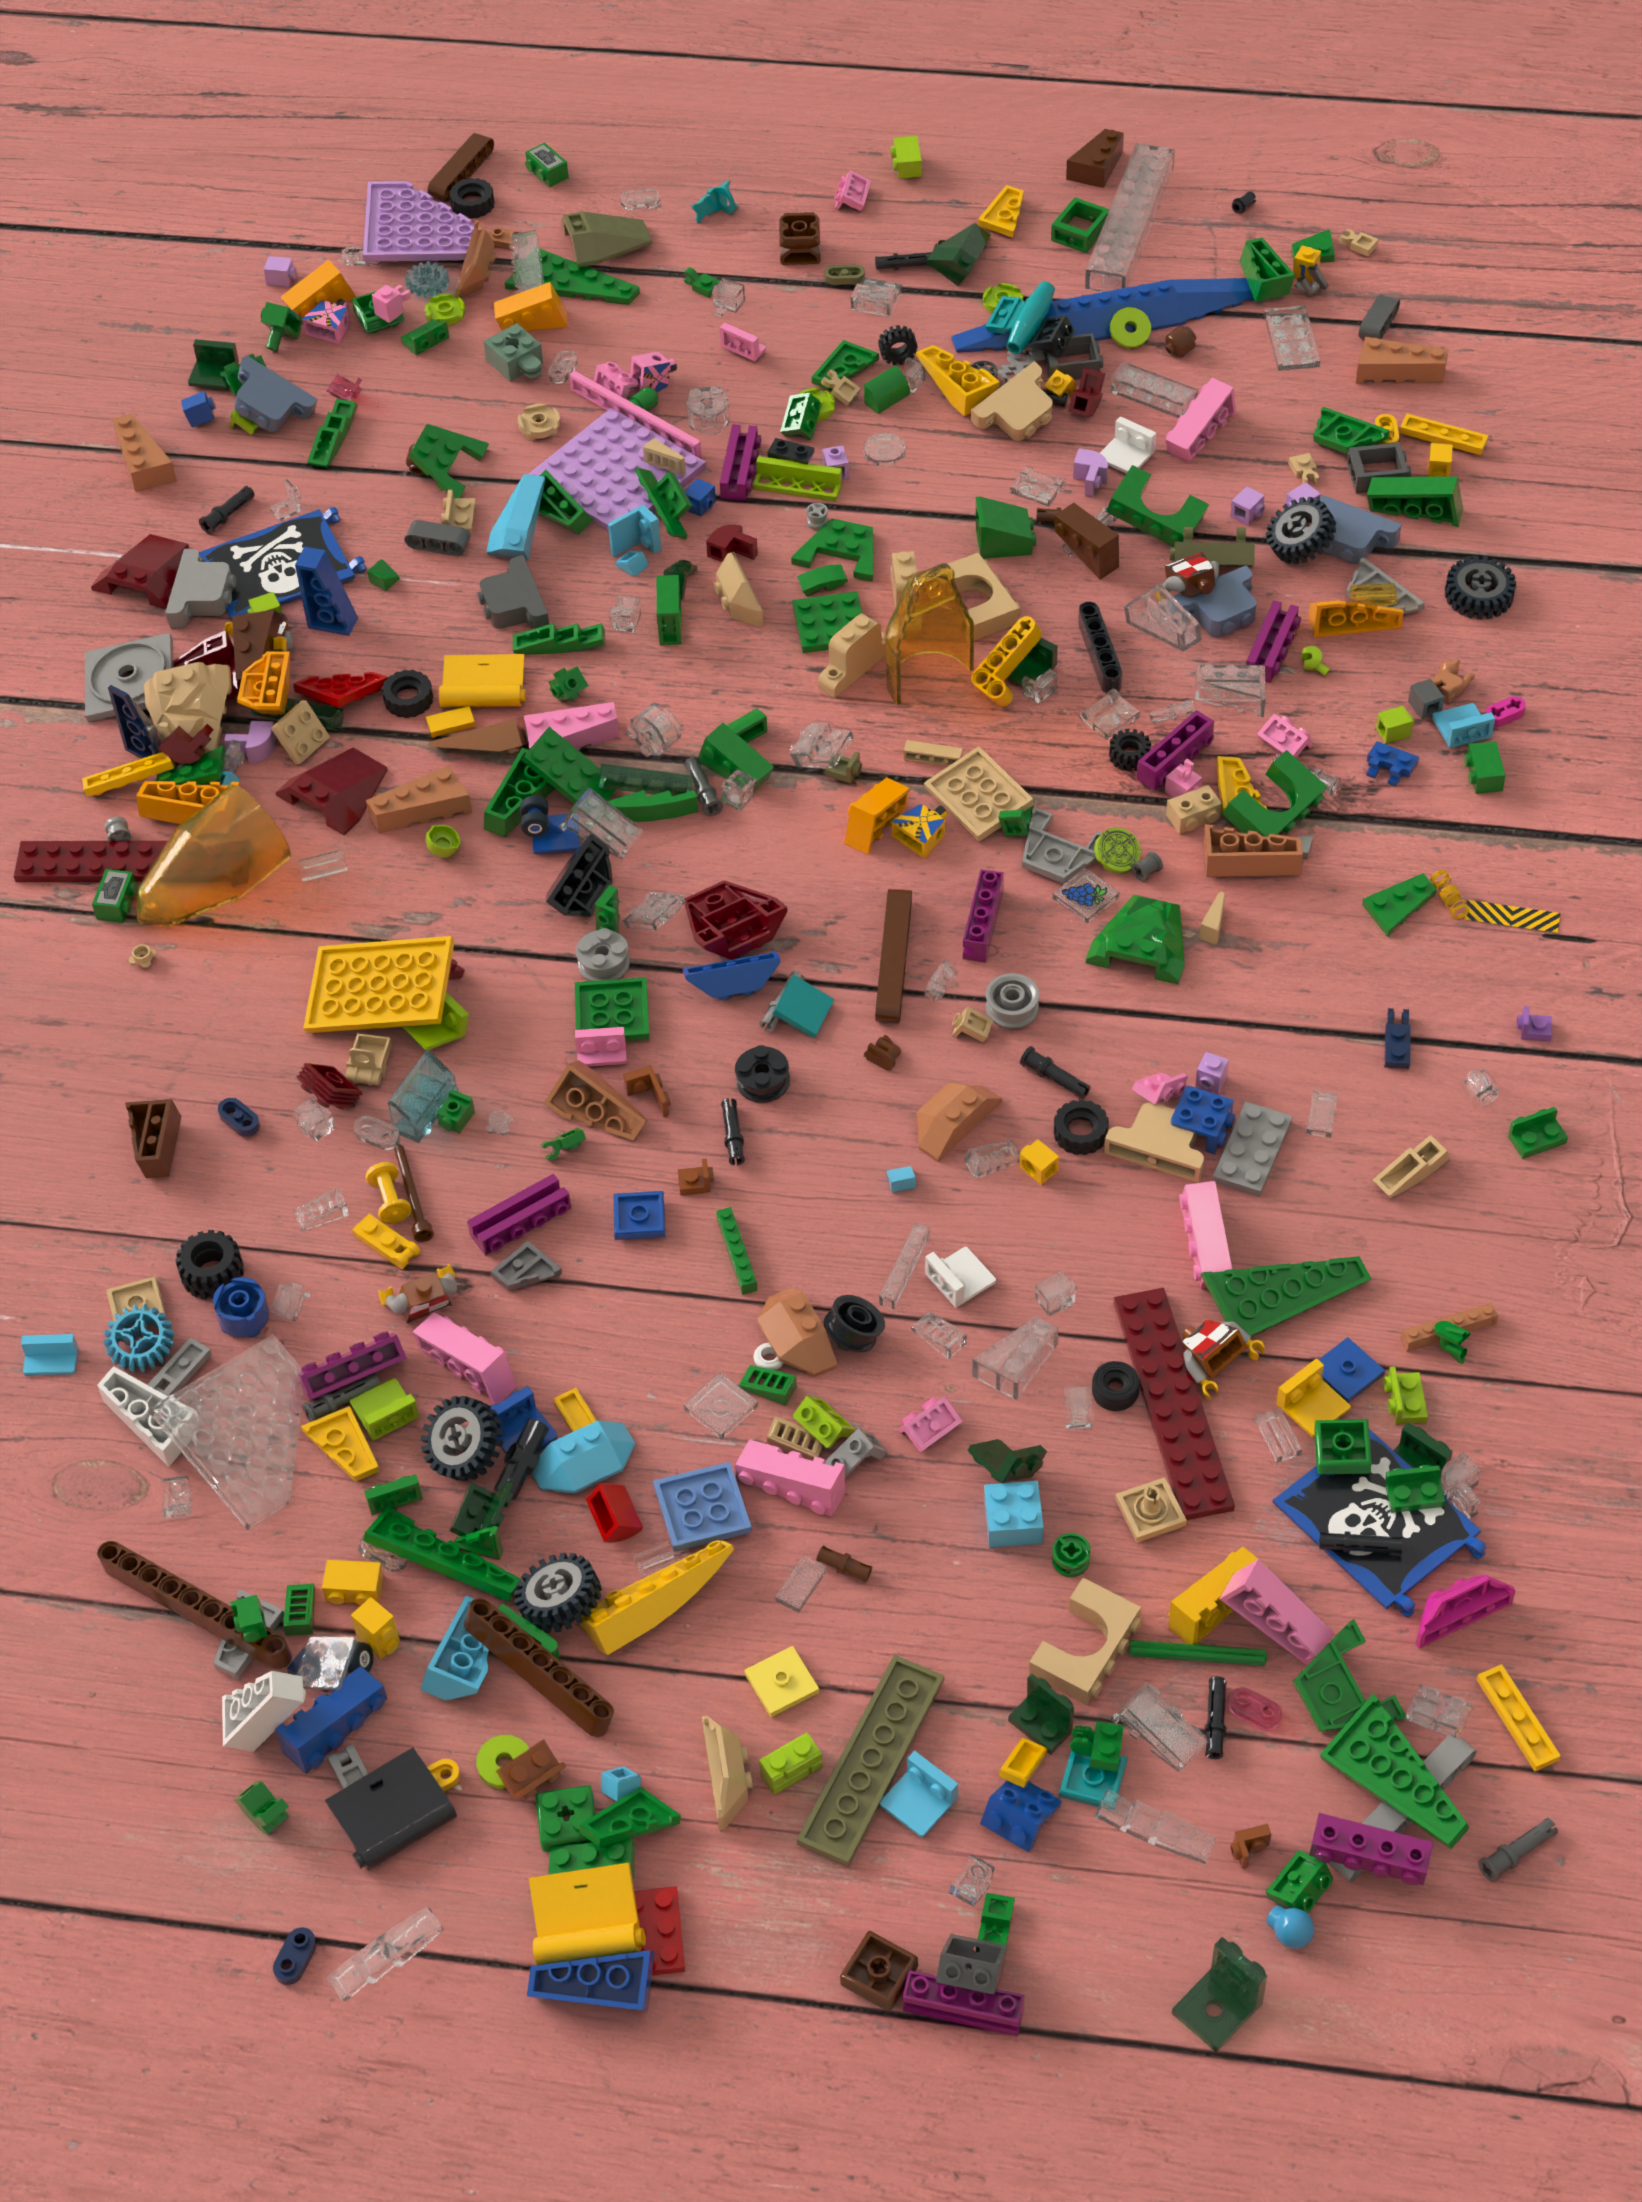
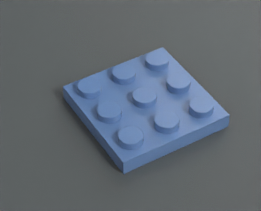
(702, 1506)

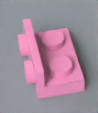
(852, 191)
(741, 342)
(614, 379)
(1283, 736)
(601, 1046)
(1160, 1087)
(931, 1423)

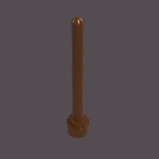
(421, 1229)

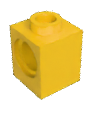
(1440, 460)
(1039, 1161)

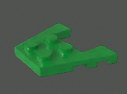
(437, 451)
(843, 541)
(1330, 1688)

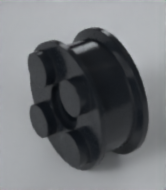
(762, 1074)
(854, 1323)

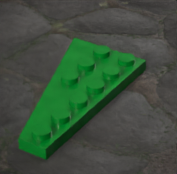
(582, 281)
(1275, 1293)
(1385, 1764)

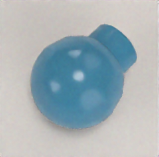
(1291, 1926)

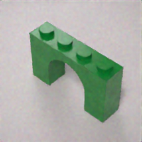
(1128, 506)
(1300, 787)

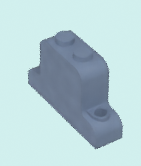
(269, 397)
(1358, 531)
(1227, 606)

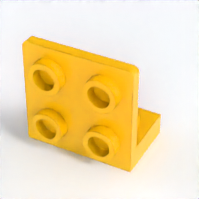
(1310, 1399)

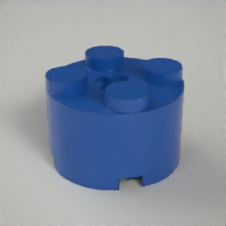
(241, 1307)

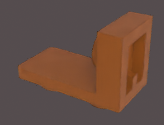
(645, 1079)

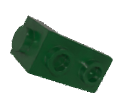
(683, 569)

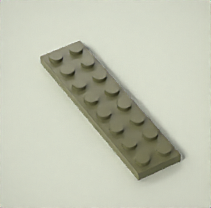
(870, 1760)

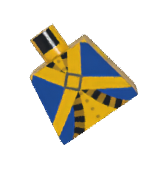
(920, 828)

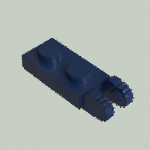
(1397, 1041)

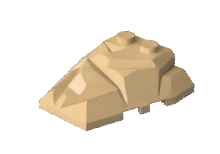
(189, 699)

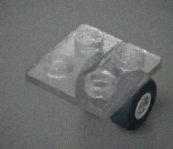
(330, 1658)

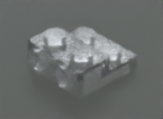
(875, 296)
(820, 746)

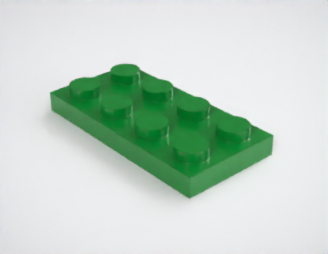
(564, 767)

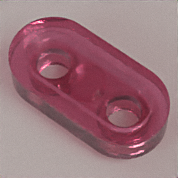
(1253, 1709)

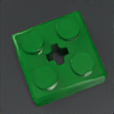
(365, 312)
(1349, 1460)
(556, 1804)

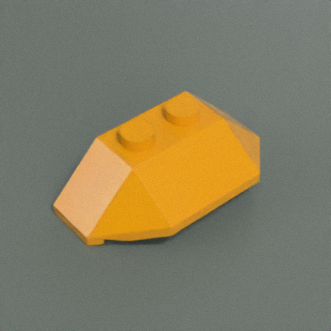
(266, 684)

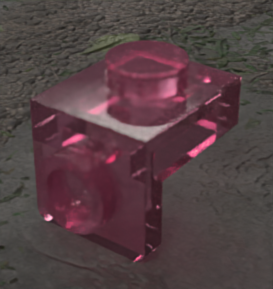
(344, 389)

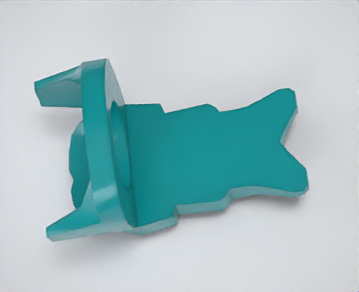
(714, 201)

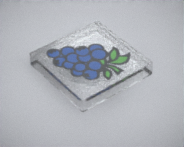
(1086, 895)

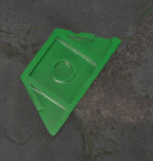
(1344, 432)

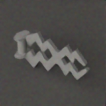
(1019, 366)

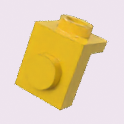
(1060, 383)

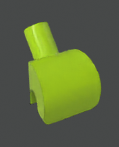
(1312, 658)

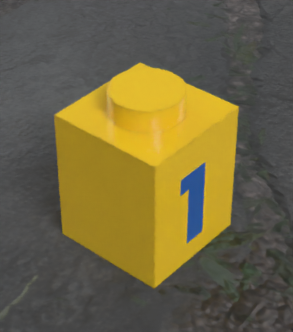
(1304, 258)

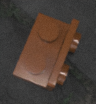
(530, 1770)

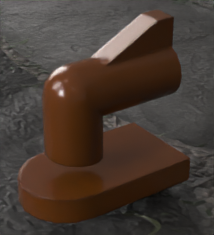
(883, 1053)

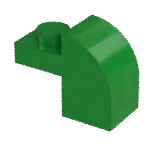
(262, 1807)

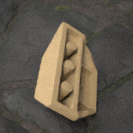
(737, 592)
(727, 1770)

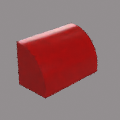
(613, 1512)

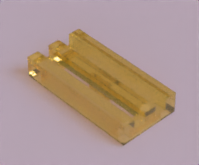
(1371, 593)

